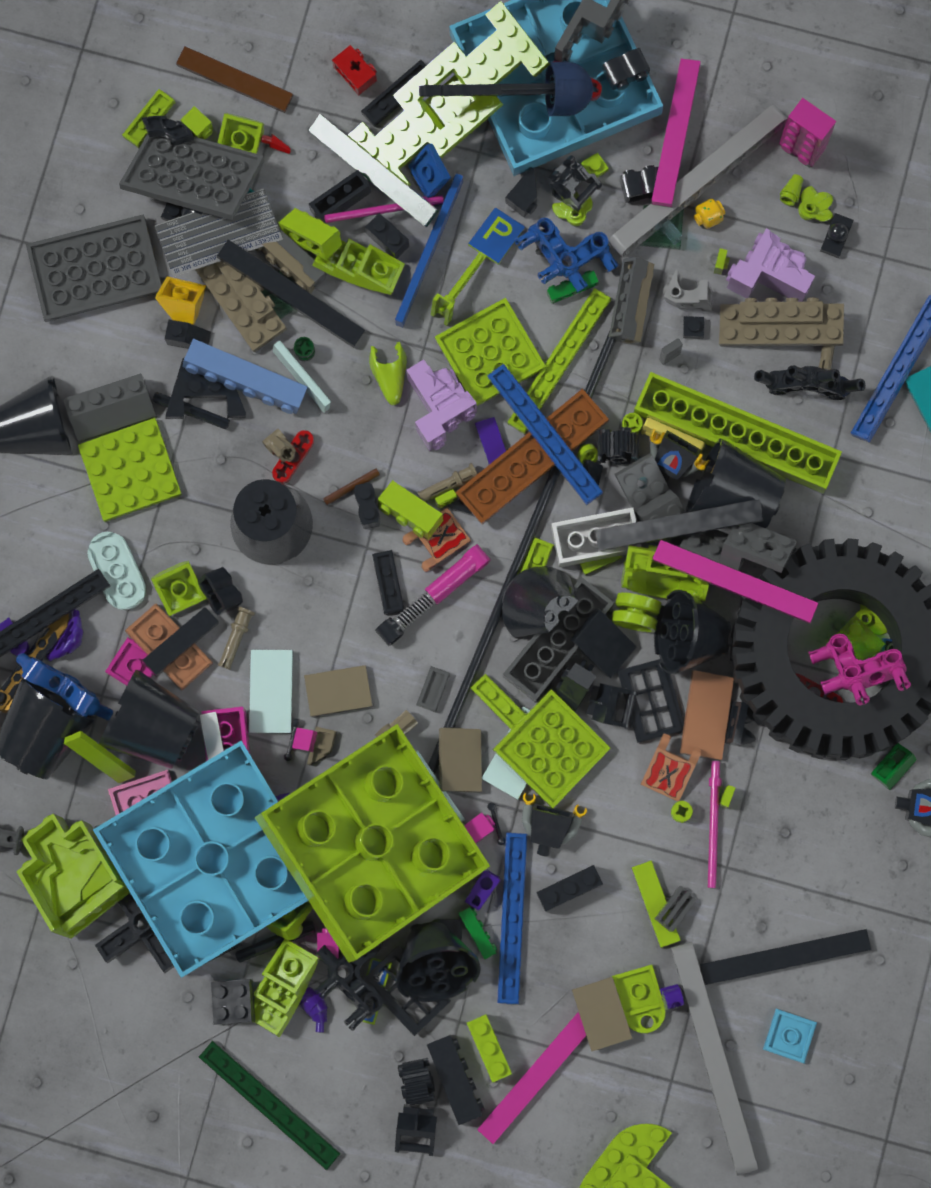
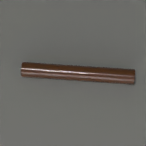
(351, 486)

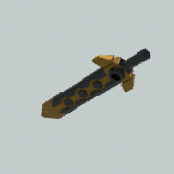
(39, 650)

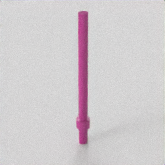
(374, 210)
(714, 783)

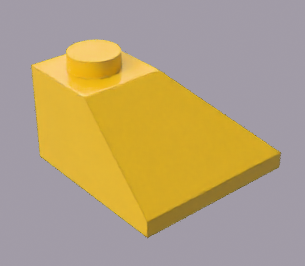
(181, 299)

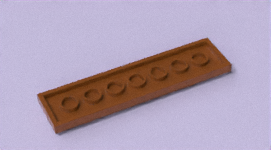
(527, 460)

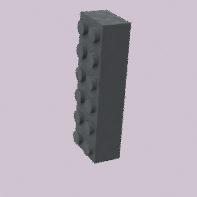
(551, 651)

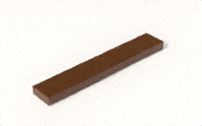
(234, 79)

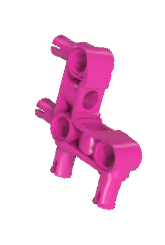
(858, 674)

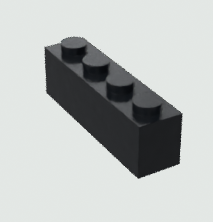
(455, 1080)

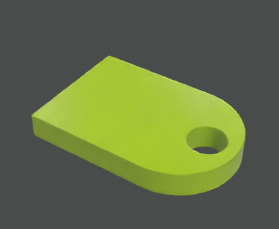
(640, 998)

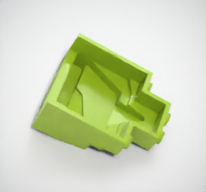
(69, 875)

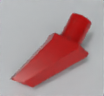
(275, 143)

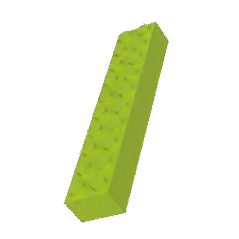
(711, 419)

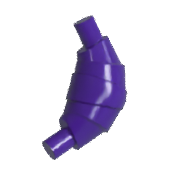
(70, 639)
(315, 1008)

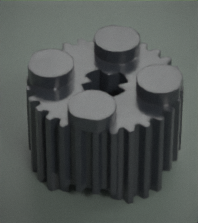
(618, 446)
(417, 1081)

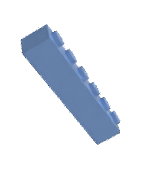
(244, 376)

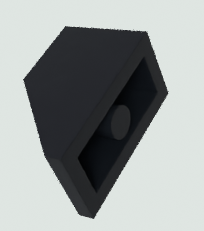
(524, 194)
(182, 333)

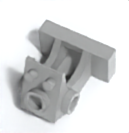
(698, 298)

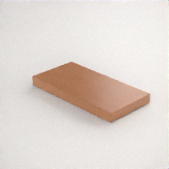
(153, 630)
(707, 714)

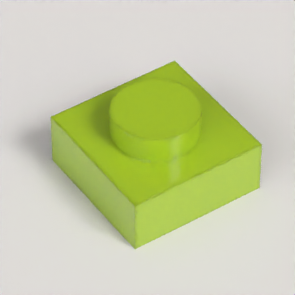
(595, 165)
(721, 262)

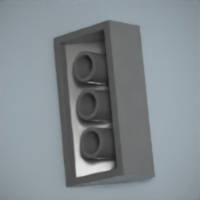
(109, 407)

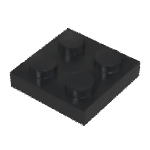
(233, 1001)

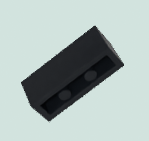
(341, 196)
(569, 888)

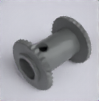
(17, 843)

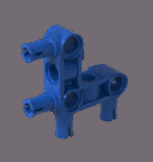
(556, 250)
(64, 685)

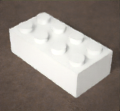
(577, 541)

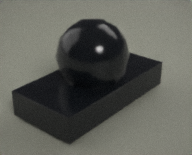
(836, 235)

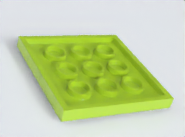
(484, 344)
(129, 470)
(551, 748)

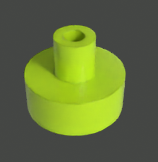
(587, 452)

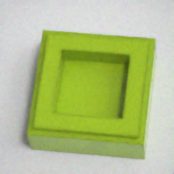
(446, 498)
(727, 796)

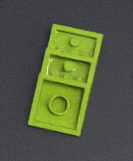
(362, 266)
(283, 986)

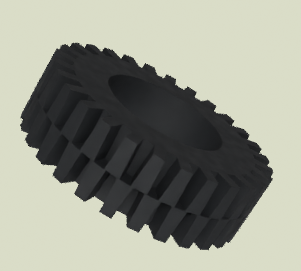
(782, 699)

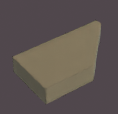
(323, 744)

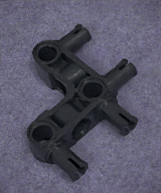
(809, 378)
(352, 985)

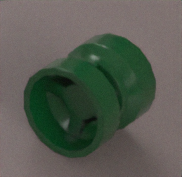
(304, 344)

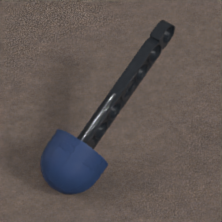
(565, 89)

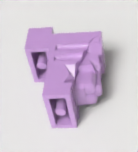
(773, 266)
(443, 400)

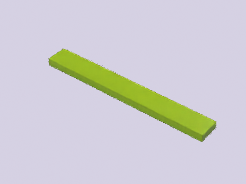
(564, 352)

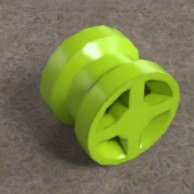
(633, 420)
(678, 812)

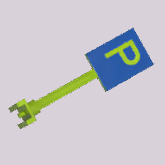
(492, 242)

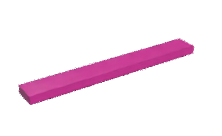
(676, 132)
(735, 581)
(533, 1080)

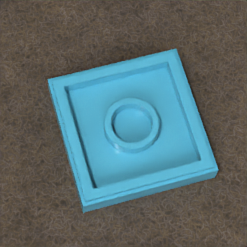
(789, 1035)

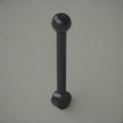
(287, 757)
(491, 807)

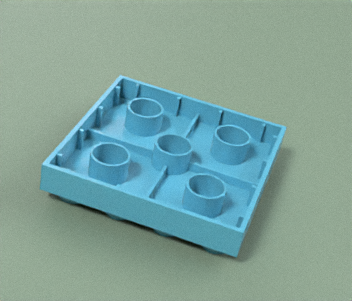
(523, 124)
(203, 860)

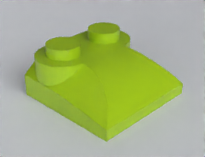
(241, 132)
(178, 587)
(290, 925)

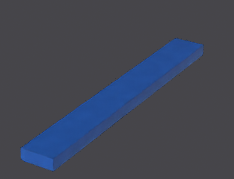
(429, 250)
(895, 375)
(545, 434)
(512, 918)

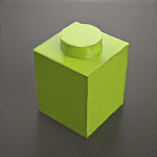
(198, 123)

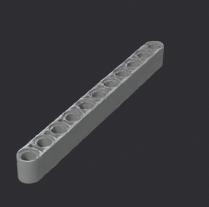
(700, 180)
(714, 1059)

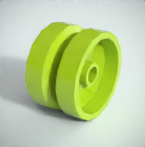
(636, 612)

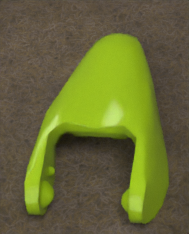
(390, 375)

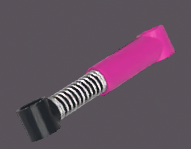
(471, 563)

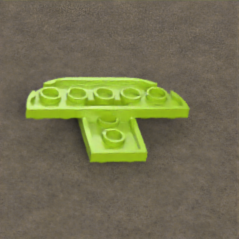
(626, 1159)

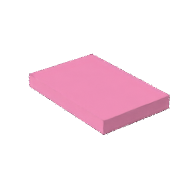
(133, 792)

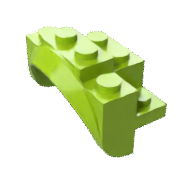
(655, 579)

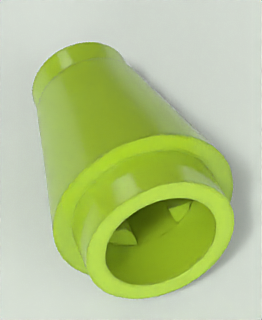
(790, 193)

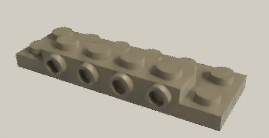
(243, 304)
(781, 323)

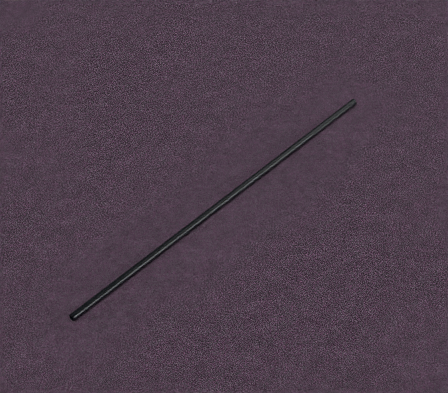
(515, 567)

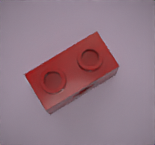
(357, 80)

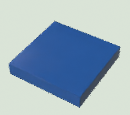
(429, 171)

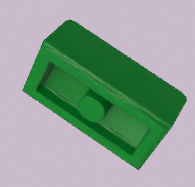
(894, 766)

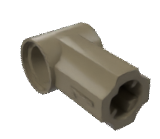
(280, 446)
(405, 722)

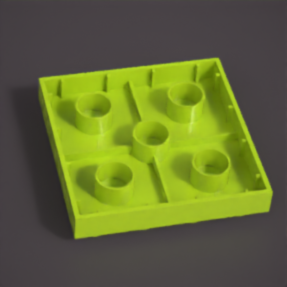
(372, 843)

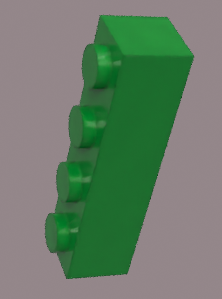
(566, 289)
(479, 936)

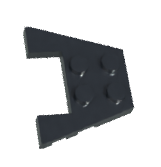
(197, 386)

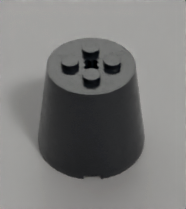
(735, 479)
(276, 535)
(150, 723)
(37, 728)

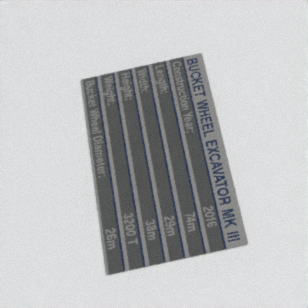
(197, 238)

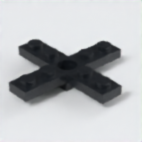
(130, 934)

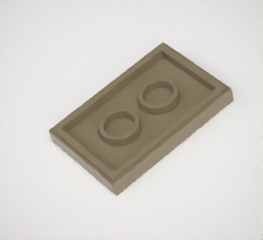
(338, 691)
(460, 760)
(601, 1014)

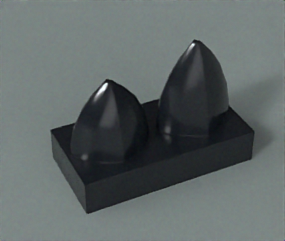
(736, 732)

